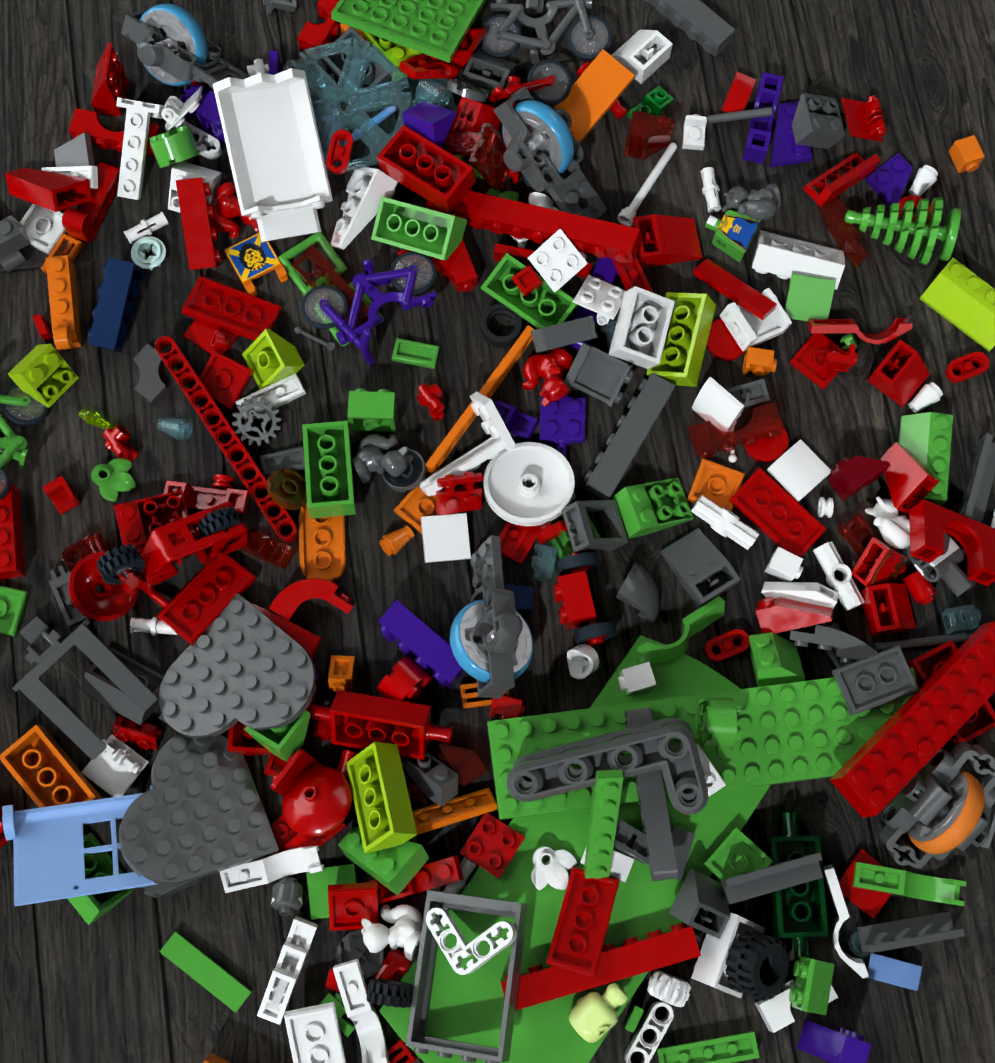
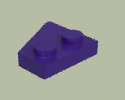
(890, 179)

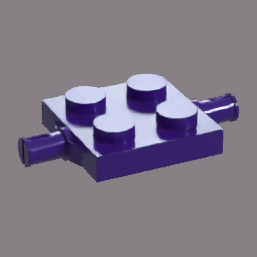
(563, 422)

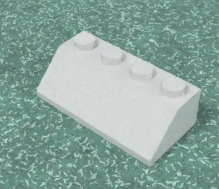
(789, 255)

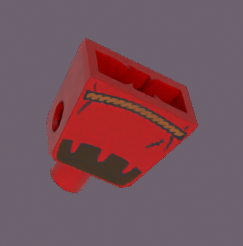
(879, 564)

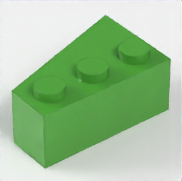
(390, 866)

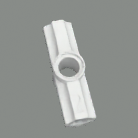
(725, 522)
(832, 562)

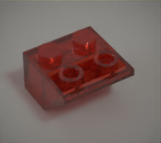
(647, 135)

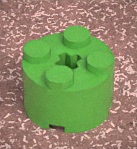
(174, 146)
(718, 722)

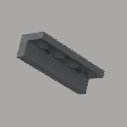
(979, 480)
(772, 878)
(908, 932)

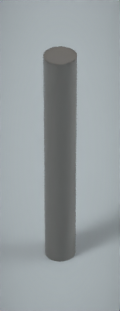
(740, 115)

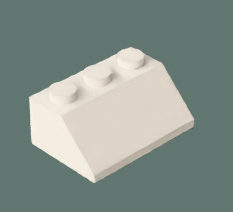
(714, 952)

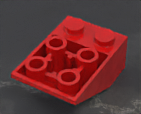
(109, 83)
(666, 240)
(142, 516)

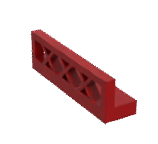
(841, 183)

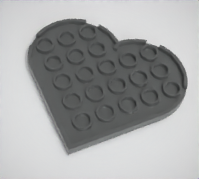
(237, 673)
(196, 816)

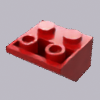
(472, 115)
(900, 373)
(887, 609)

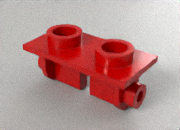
(146, 737)

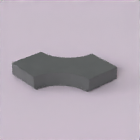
(150, 383)

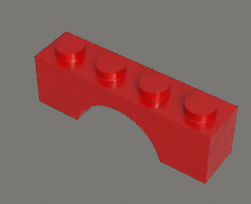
(89, 122)

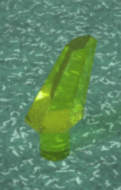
(95, 419)

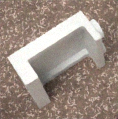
(751, 330)

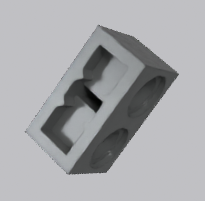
(631, 842)

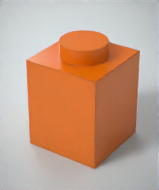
(966, 154)

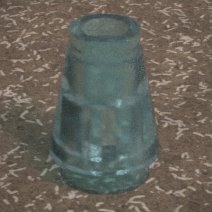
(176, 428)

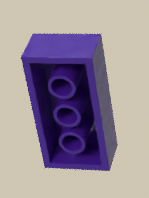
(422, 643)

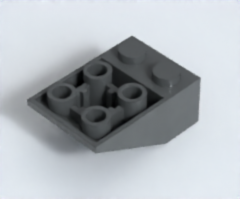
(700, 567)

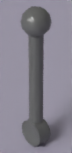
(330, 346)

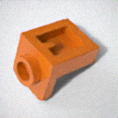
(341, 673)

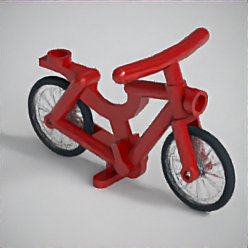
(547, 83)

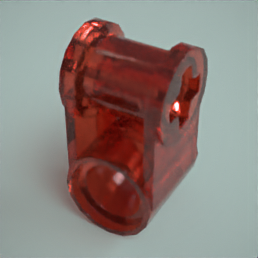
(859, 533)
(84, 548)

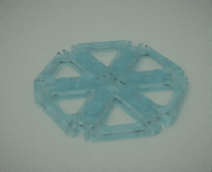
(350, 92)

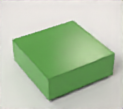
(633, 1018)

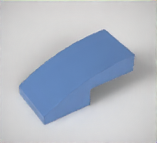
(894, 972)

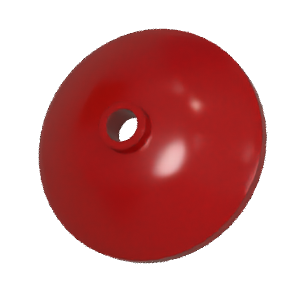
(97, 606)
(323, 810)

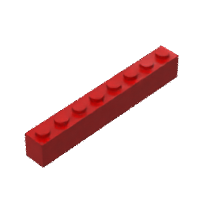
(614, 964)

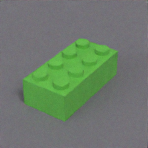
(328, 469)

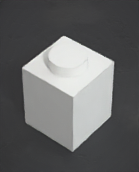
(784, 565)
(636, 678)

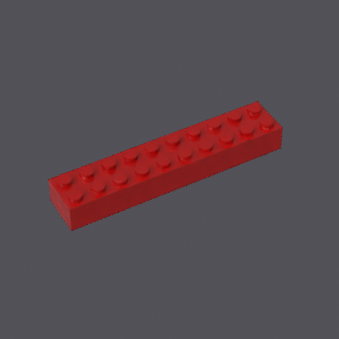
(920, 726)

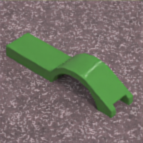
(690, 625)
(907, 884)

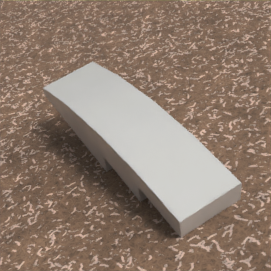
(287, 970)

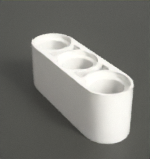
(649, 1022)

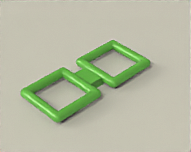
(341, 269)

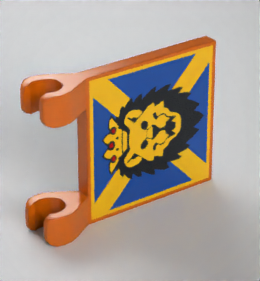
(254, 259)

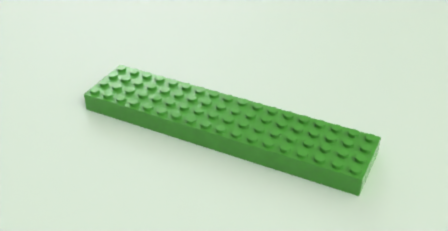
(785, 737)

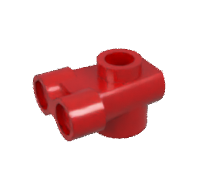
(431, 398)
(117, 442)

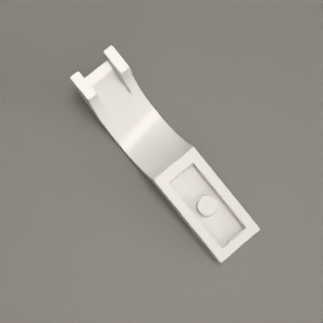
(272, 868)
(836, 893)
(361, 1012)

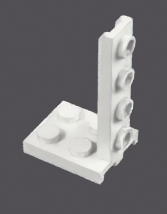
(135, 145)
(489, 449)

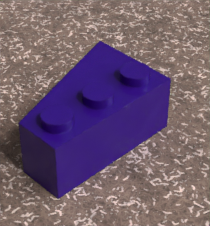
(833, 1045)

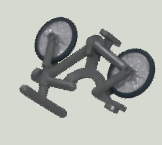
(585, 37)

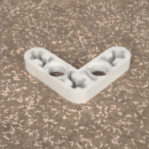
(462, 948)

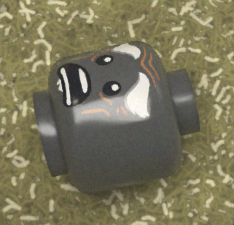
(287, 896)

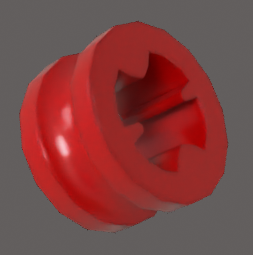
(222, 482)

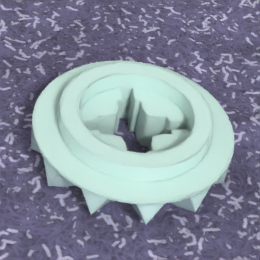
(145, 245)

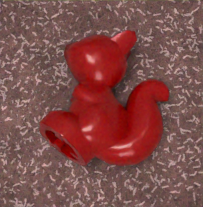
(227, 207)
(549, 368)

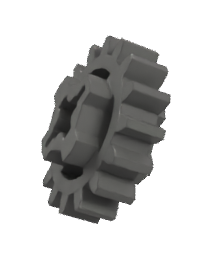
(246, 426)

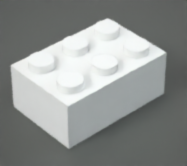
(641, 327)

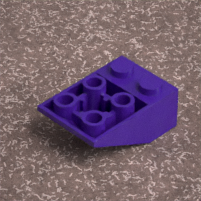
(209, 117)

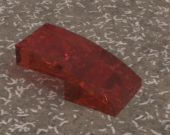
(269, 550)

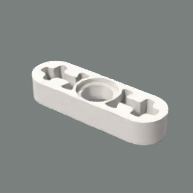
(209, 141)

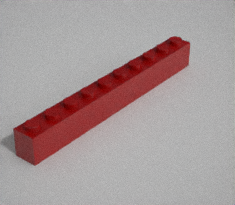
(540, 223)

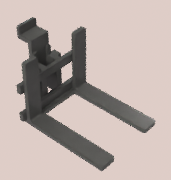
(99, 654)

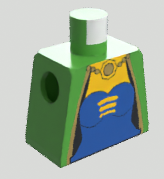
(733, 233)

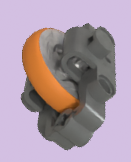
(941, 807)

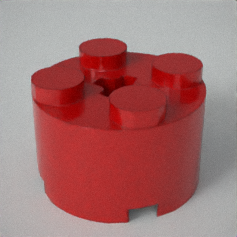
(405, 681)

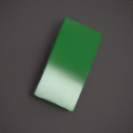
(654, 102)

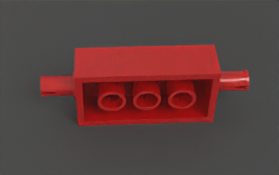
(364, 719)

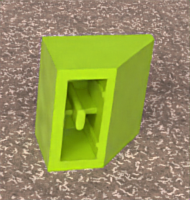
(43, 374)

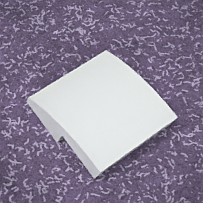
(717, 405)
(799, 470)

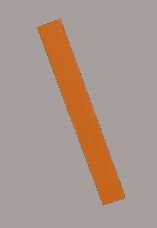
(487, 390)

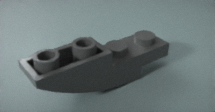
(847, 646)

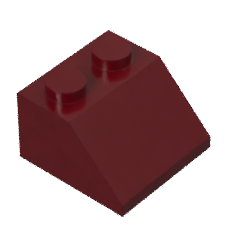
(855, 474)

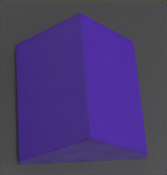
(429, 121)

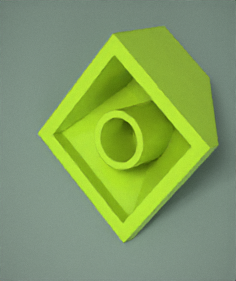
(272, 358)

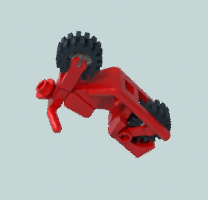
(217, 534)

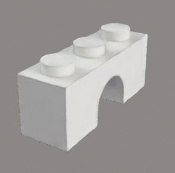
(777, 1011)

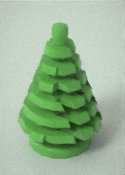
(922, 230)

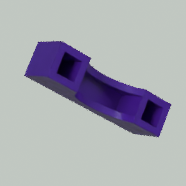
(760, 128)

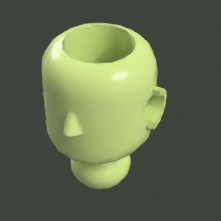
(596, 1012)

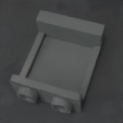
(599, 374)

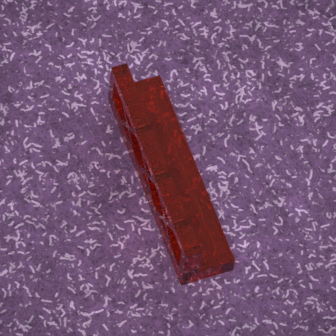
(331, 275)

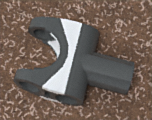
(945, 567)

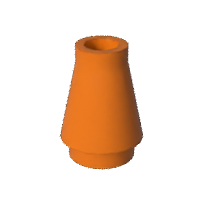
(396, 540)

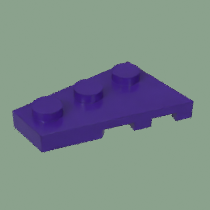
(784, 145)

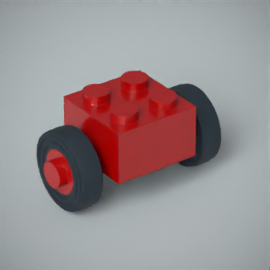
(576, 600)

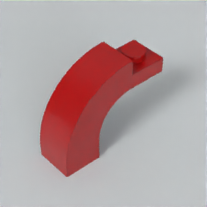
(292, 596)

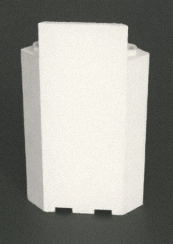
(274, 152)

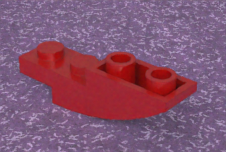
(427, 878)

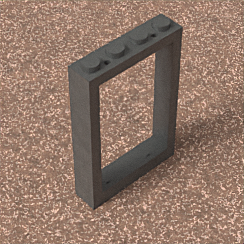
(424, 977)

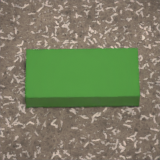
(415, 353)

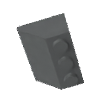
(375, 72)
(103, 690)

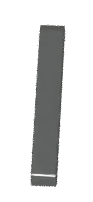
(654, 812)

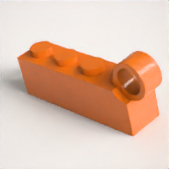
(64, 302)

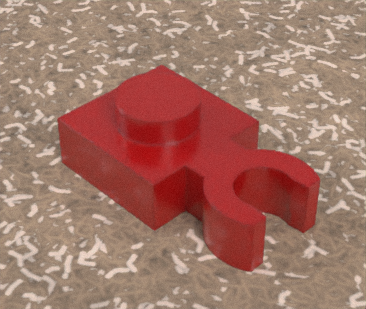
(551, 531)

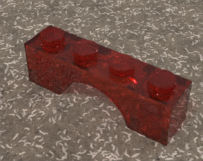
(709, 439)

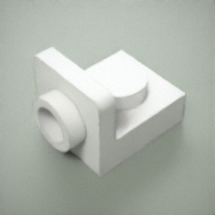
(694, 132)

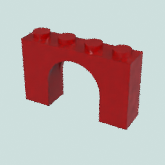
(927, 530)

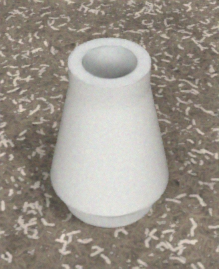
(924, 179)
(926, 397)

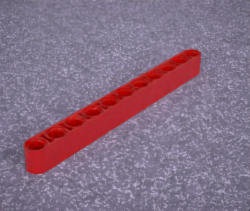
(220, 430)

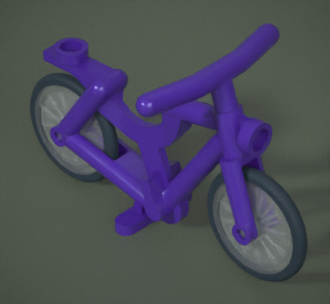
(327, 306)

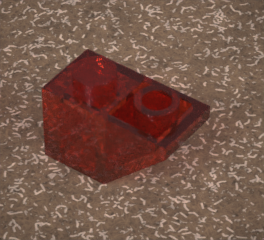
(463, 762)

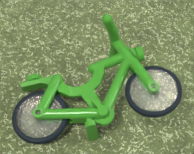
(21, 410)

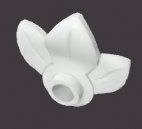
(554, 870)

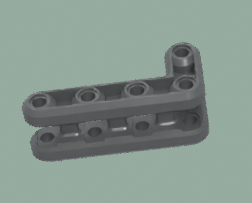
(649, 750)

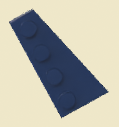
(115, 304)

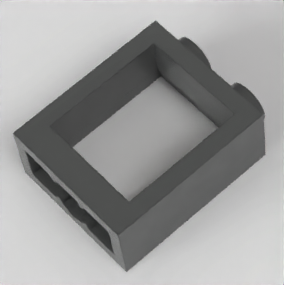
(583, 539)

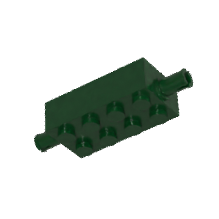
(800, 909)

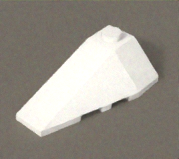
(362, 204)

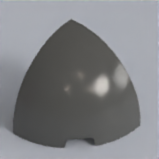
(641, 593)

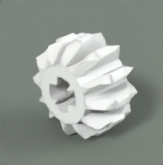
(669, 988)

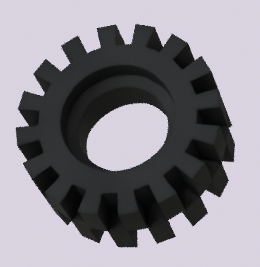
(390, 993)

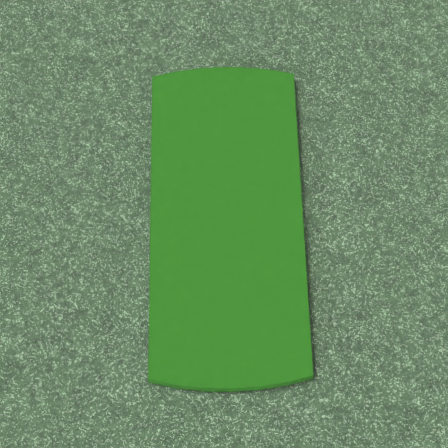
(472, 1004)

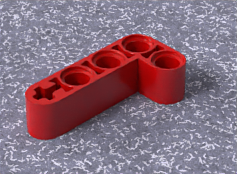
(87, 218)

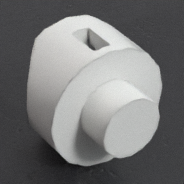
(582, 661)

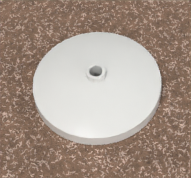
(529, 484)

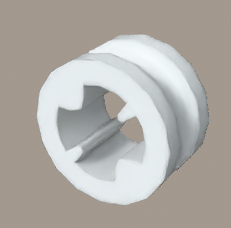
(825, 507)

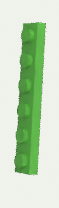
(603, 823)

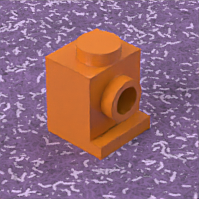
(759, 361)

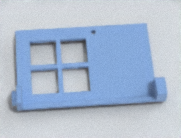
(52, 850)

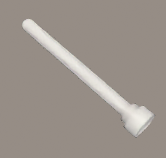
(626, 215)

